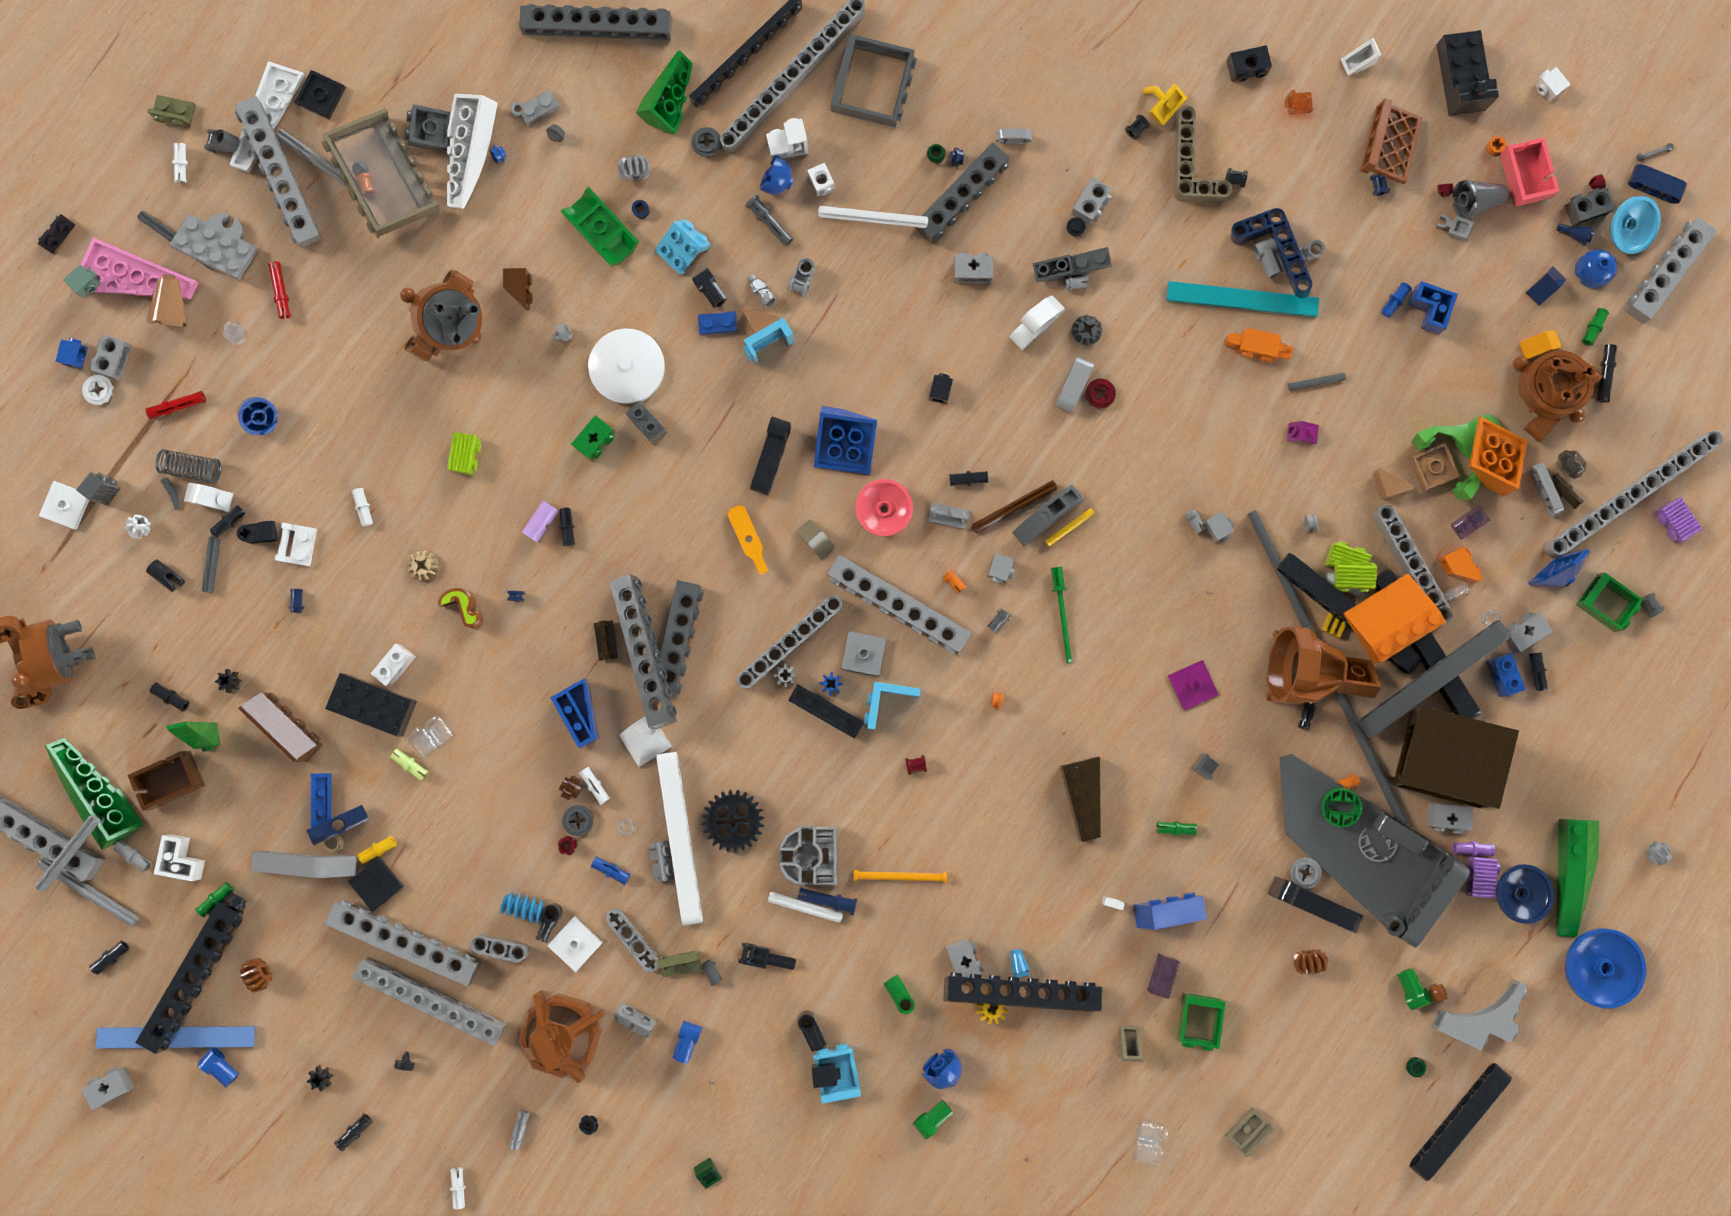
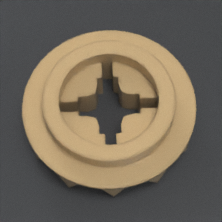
(431, 564)

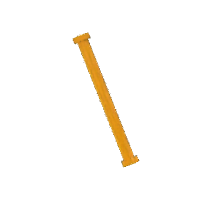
(900, 876)

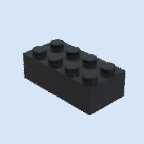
(371, 704)

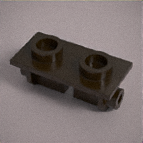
(605, 640)

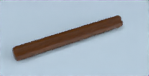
(1014, 507)

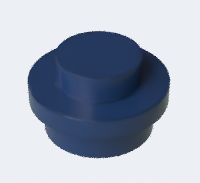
(956, 157)

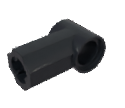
(707, 284)
(811, 1032)

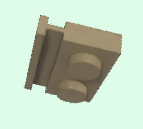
(1249, 1132)

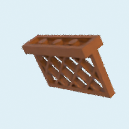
(1382, 121)

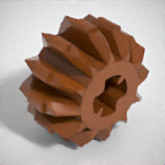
(1310, 961)
(256, 975)

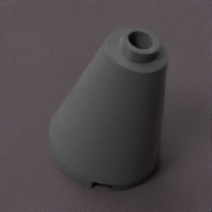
(1478, 197)

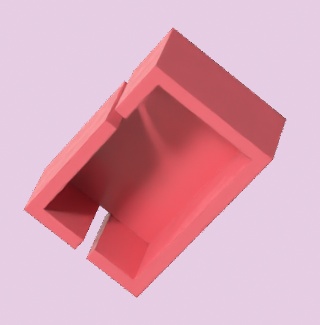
(1527, 170)

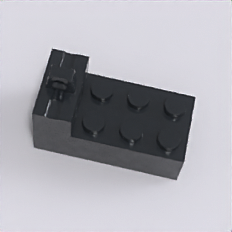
(1465, 73)

